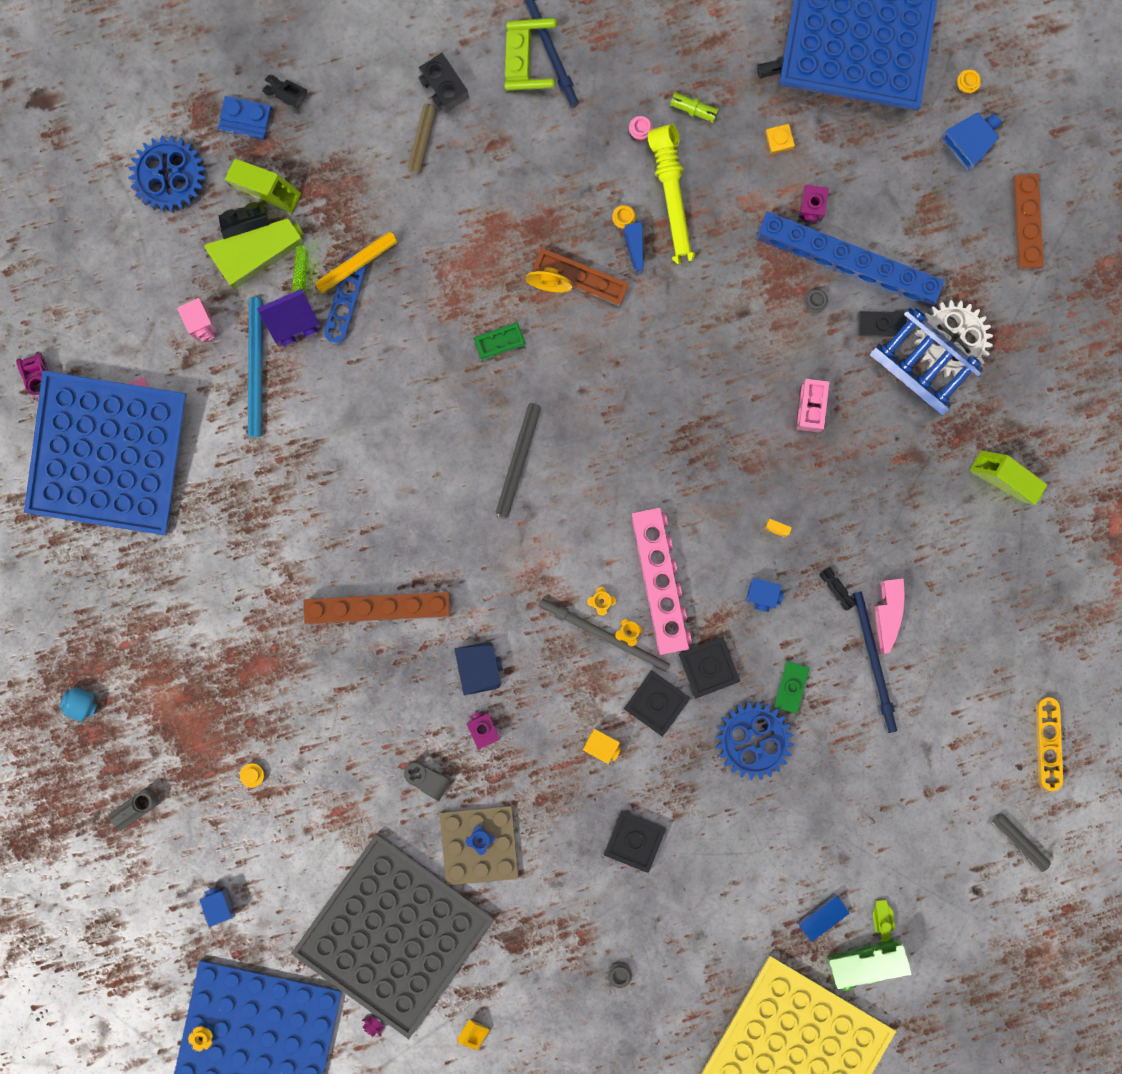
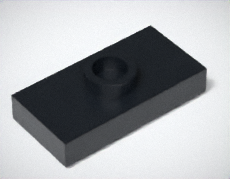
(880, 323)

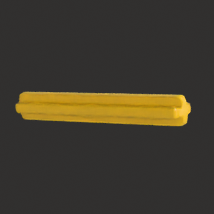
(355, 262)

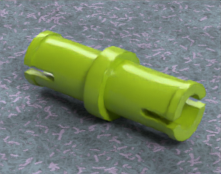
(694, 107)

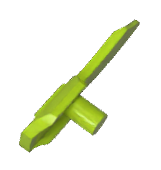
(883, 919)

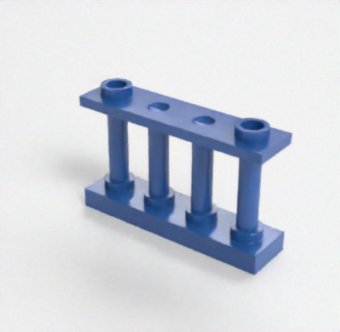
(922, 384)

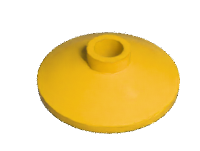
(549, 280)

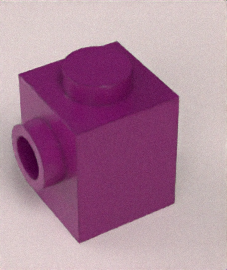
(813, 203)
(482, 729)

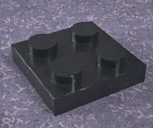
(709, 667)
(656, 703)
(634, 841)

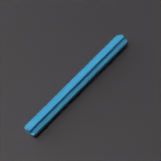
(254, 368)

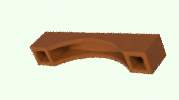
(377, 608)

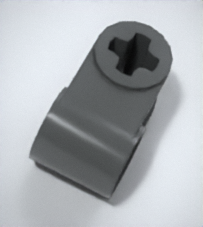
(431, 781)

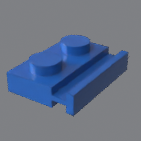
(244, 118)

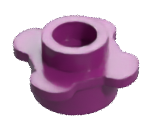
(372, 1026)

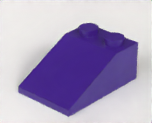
(290, 318)

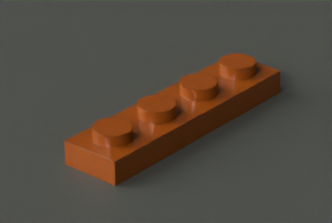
(1028, 221)
(584, 277)

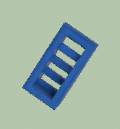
(634, 239)

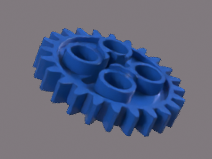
(188, 170)
(762, 761)

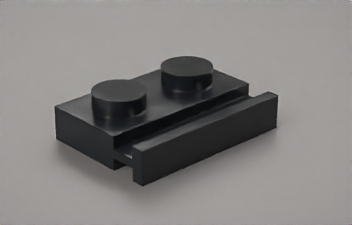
(243, 219)

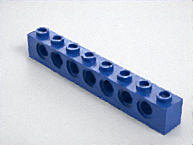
(849, 259)

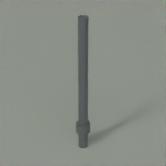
(562, 613)

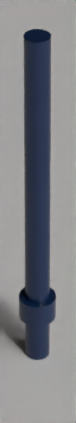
(564, 82)
(886, 708)

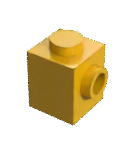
(602, 746)

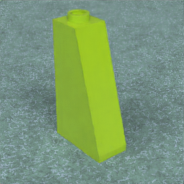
(254, 251)

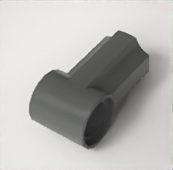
(132, 809)

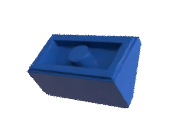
(823, 917)

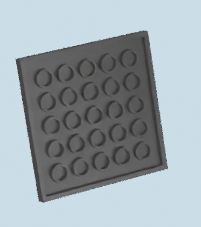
(392, 936)

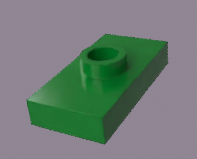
(499, 341)
(791, 687)

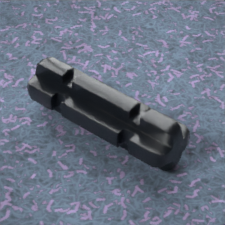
(837, 589)

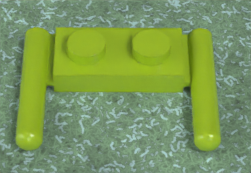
(519, 54)

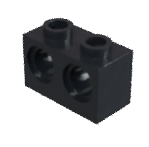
(447, 81)

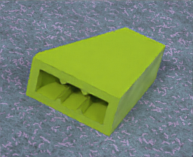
(263, 185)
(1008, 476)

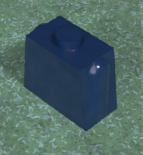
(478, 668)

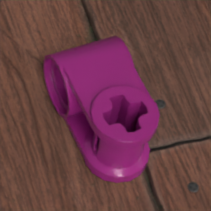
(31, 371)

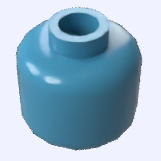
(77, 704)

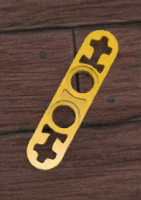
(1045, 744)

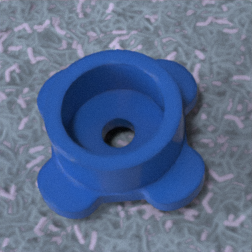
(472, 841)

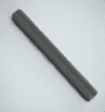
(518, 460)

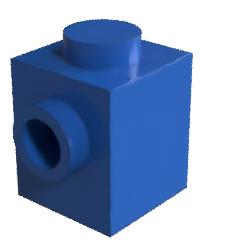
(764, 594)
(216, 906)

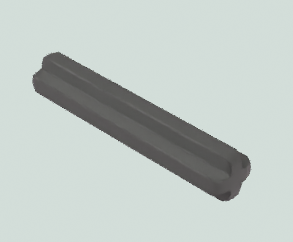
(1021, 842)

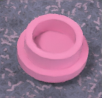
(640, 127)

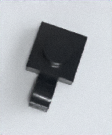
(286, 91)

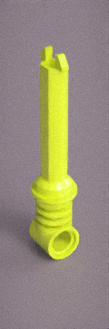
(669, 171)

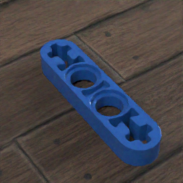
(347, 299)

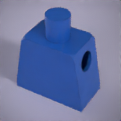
(972, 138)

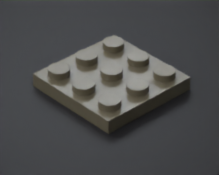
(462, 862)

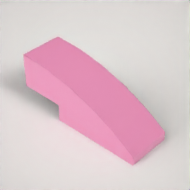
(890, 613)

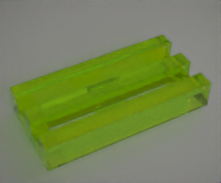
(300, 268)

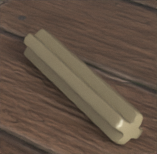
(421, 138)

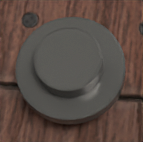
(816, 300)
(619, 975)

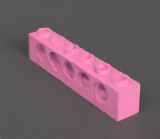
(641, 523)

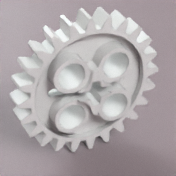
(966, 323)

